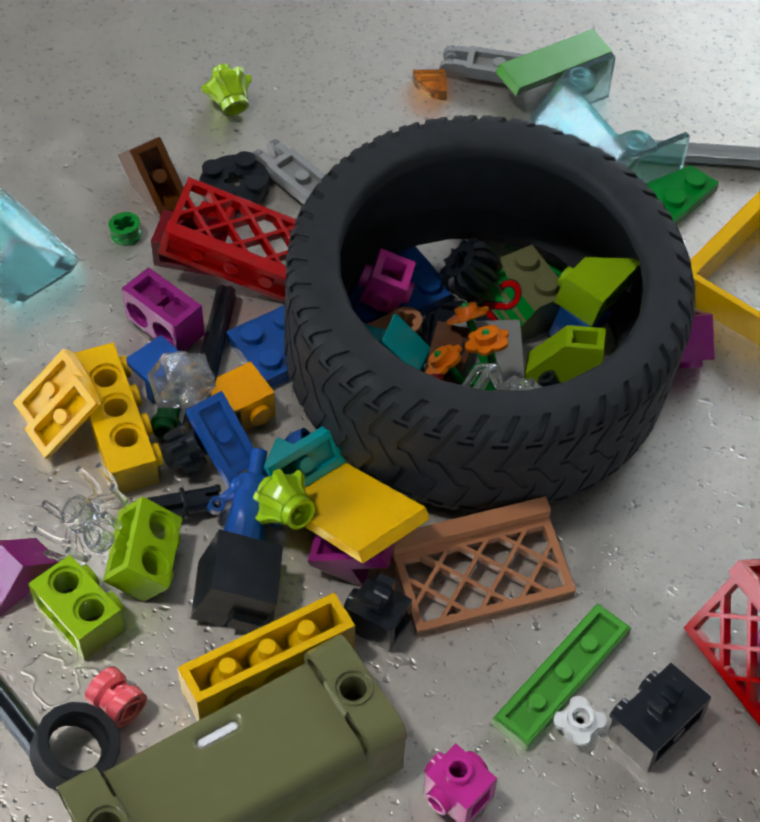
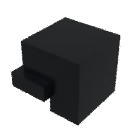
(237, 582)

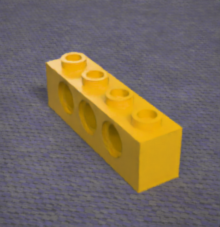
(118, 421)
(261, 655)

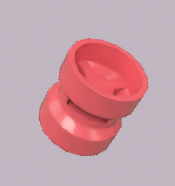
(115, 696)

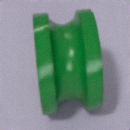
(125, 229)

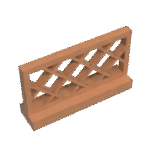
(475, 531)

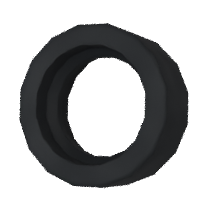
(78, 715)

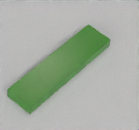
(551, 61)
(561, 676)

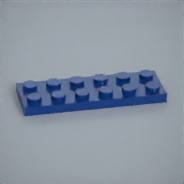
(263, 337)

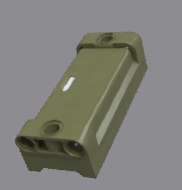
(261, 759)

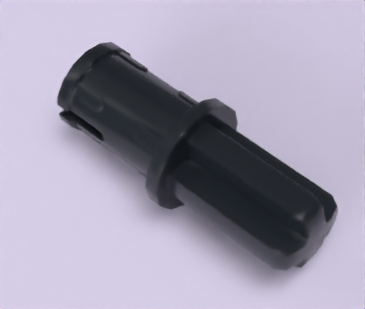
(188, 502)

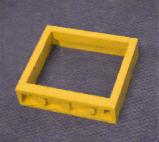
(713, 299)

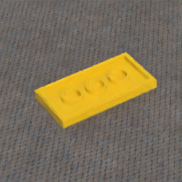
(361, 512)

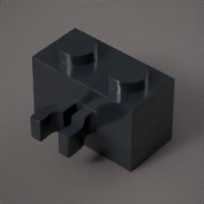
(657, 715)

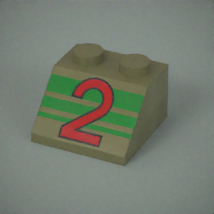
(523, 292)

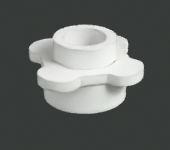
(579, 733)

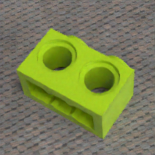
(143, 550)
(72, 609)

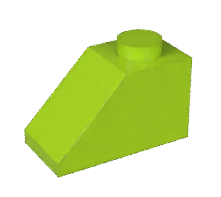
(594, 286)

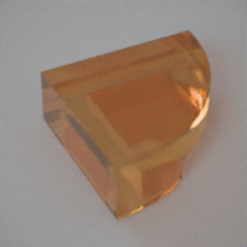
(432, 82)

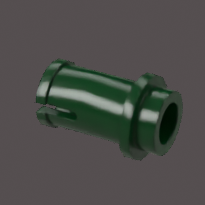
(165, 420)

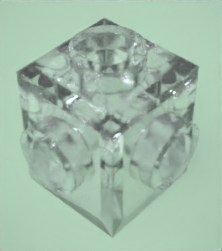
(181, 380)

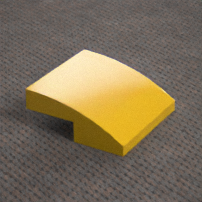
(57, 402)

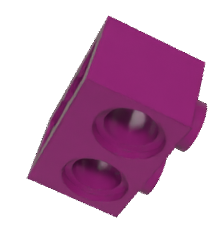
(163, 310)

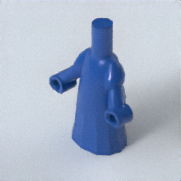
(243, 507)

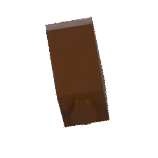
(153, 175)

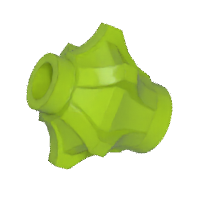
(228, 88)
(284, 500)

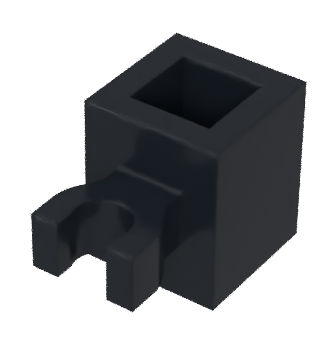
(379, 611)

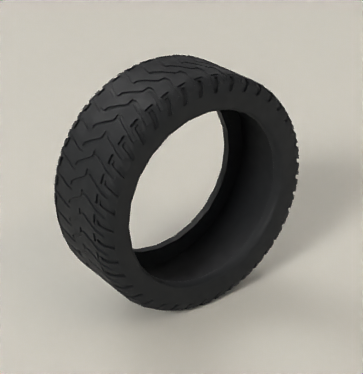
(508, 188)

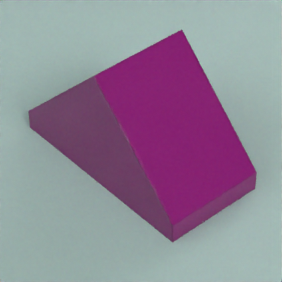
(19, 564)

